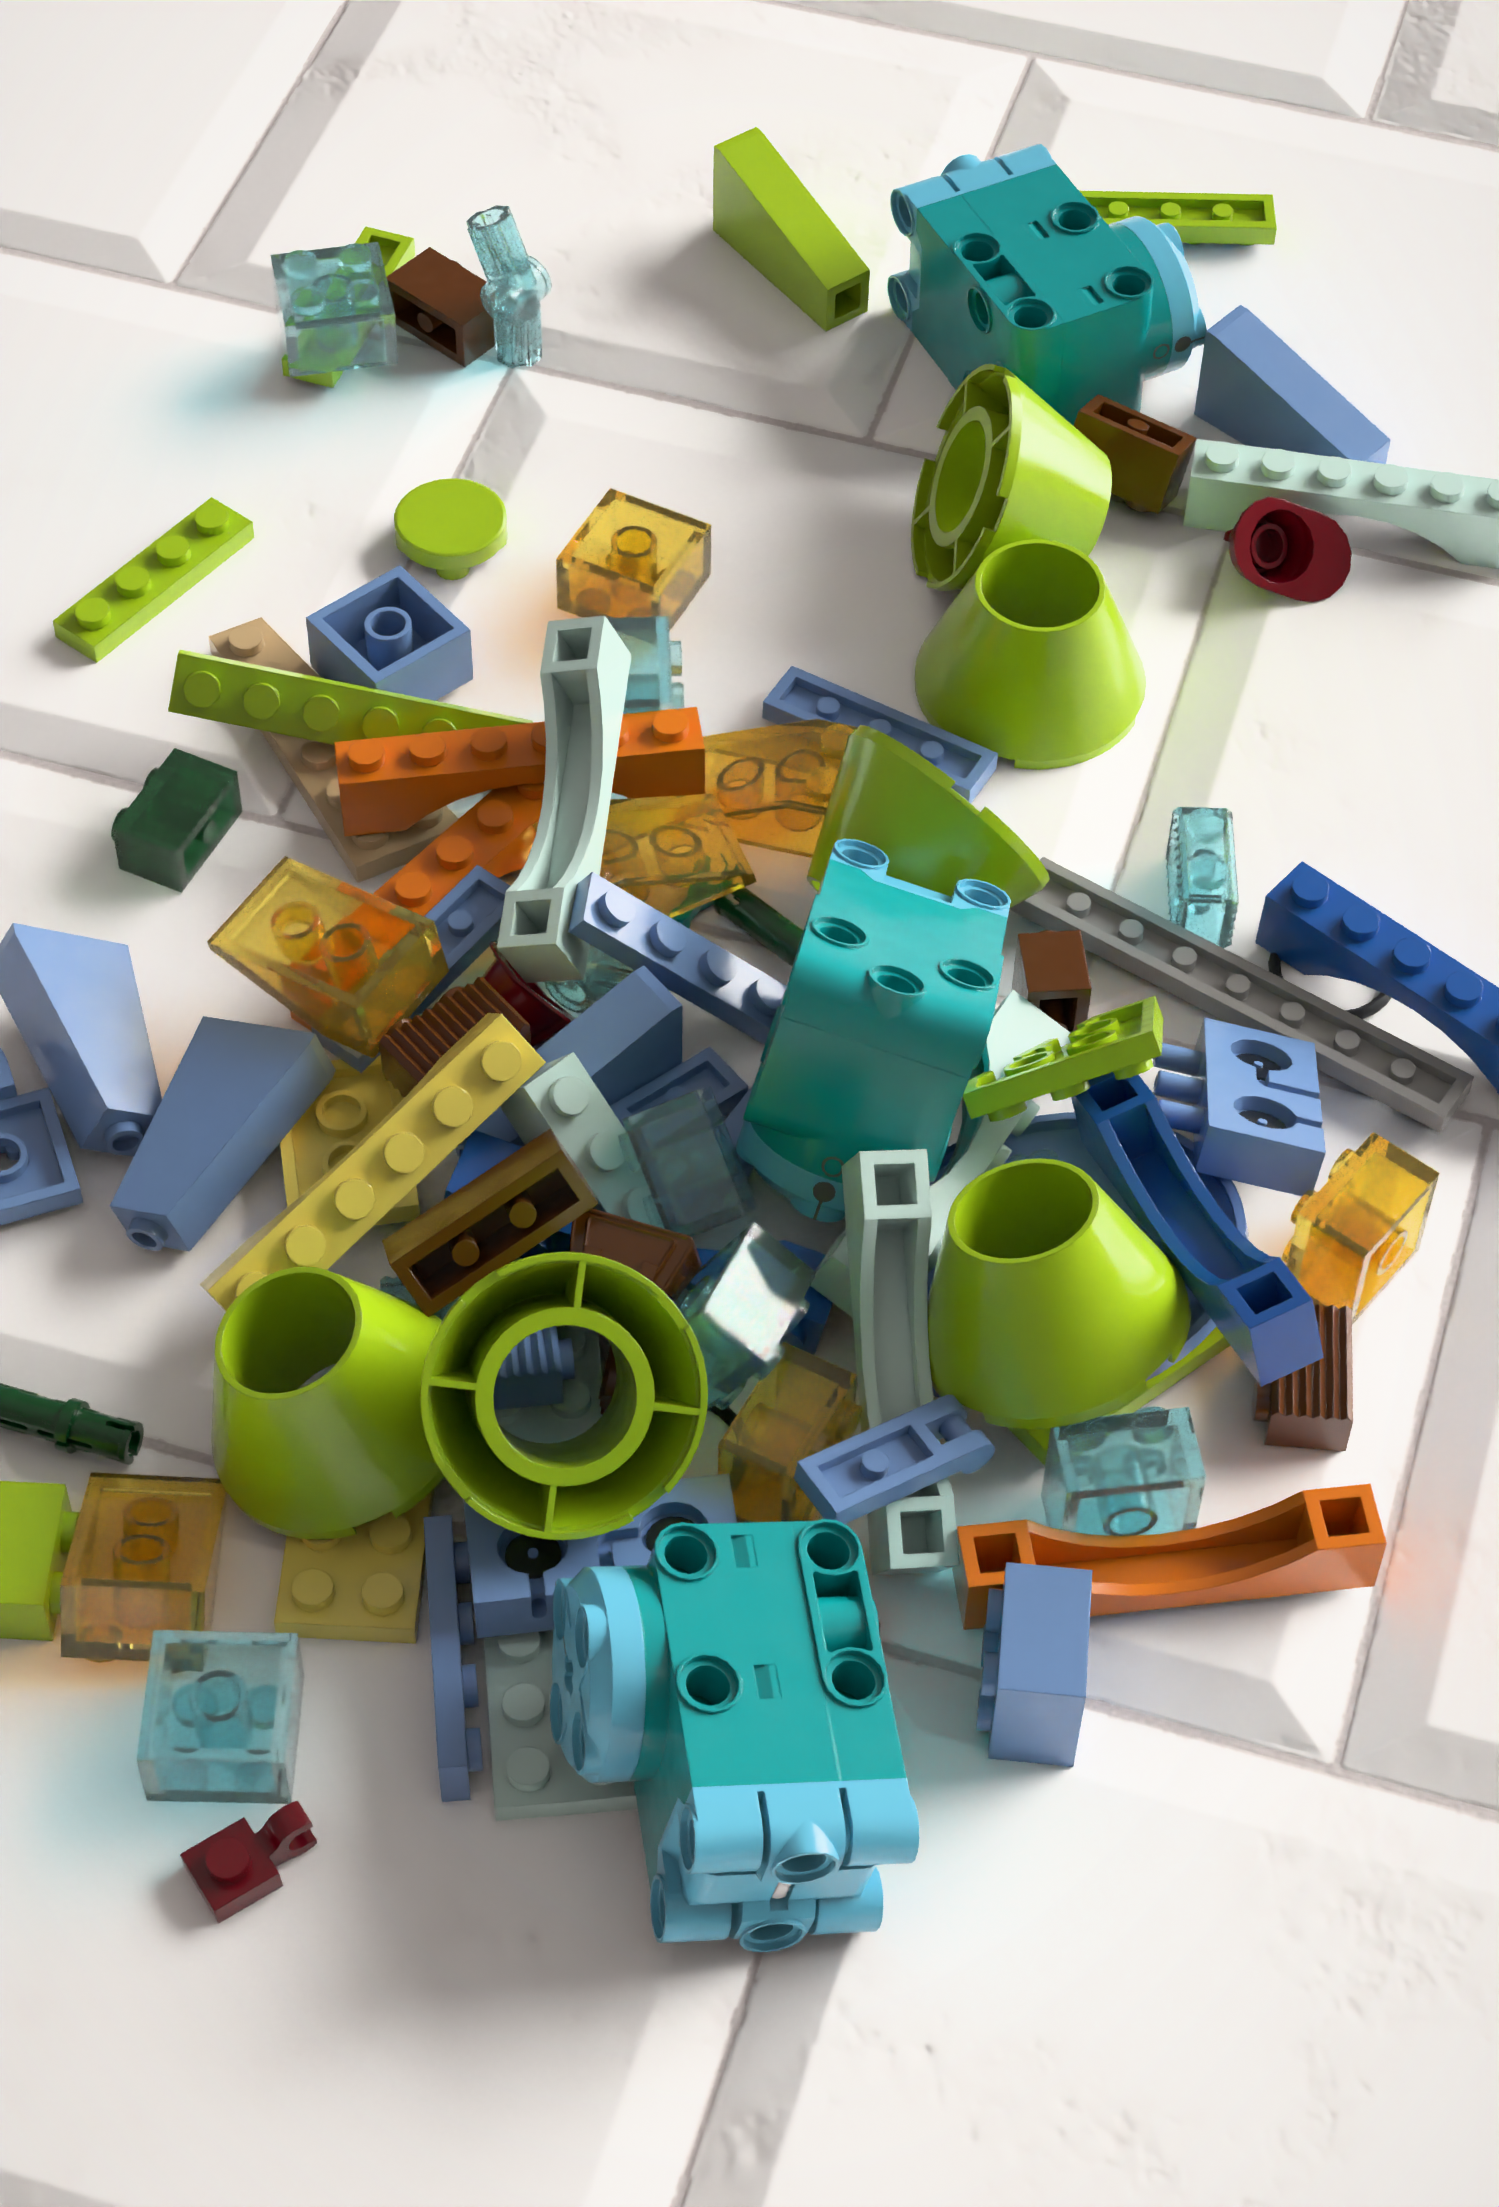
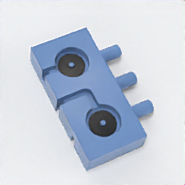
(1251, 1105)
(518, 1573)

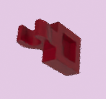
(240, 1865)

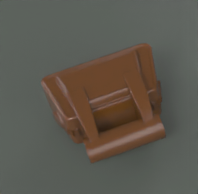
(654, 1252)

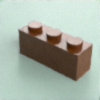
(488, 1222)

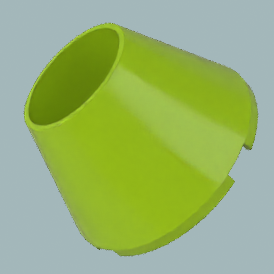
(1004, 477)
(1033, 659)
(920, 823)
(1049, 1299)
(341, 1446)
(614, 1466)

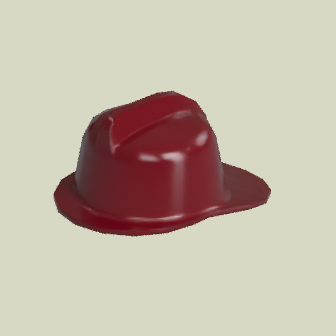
(1290, 550)
(528, 999)

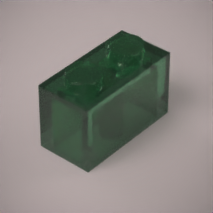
(176, 819)

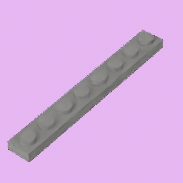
(1248, 996)

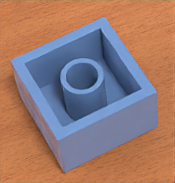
(391, 639)
(1035, 1664)

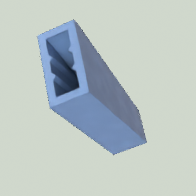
(1274, 399)
(85, 1031)
(619, 1040)
(216, 1127)

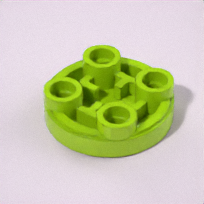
(450, 525)

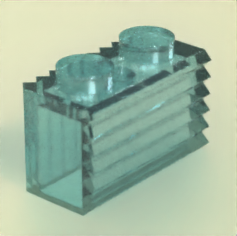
(1203, 872)

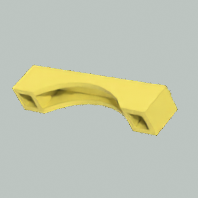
(389, 1161)

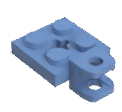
(33, 1135)

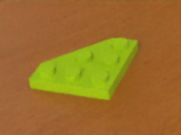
(1106, 1043)

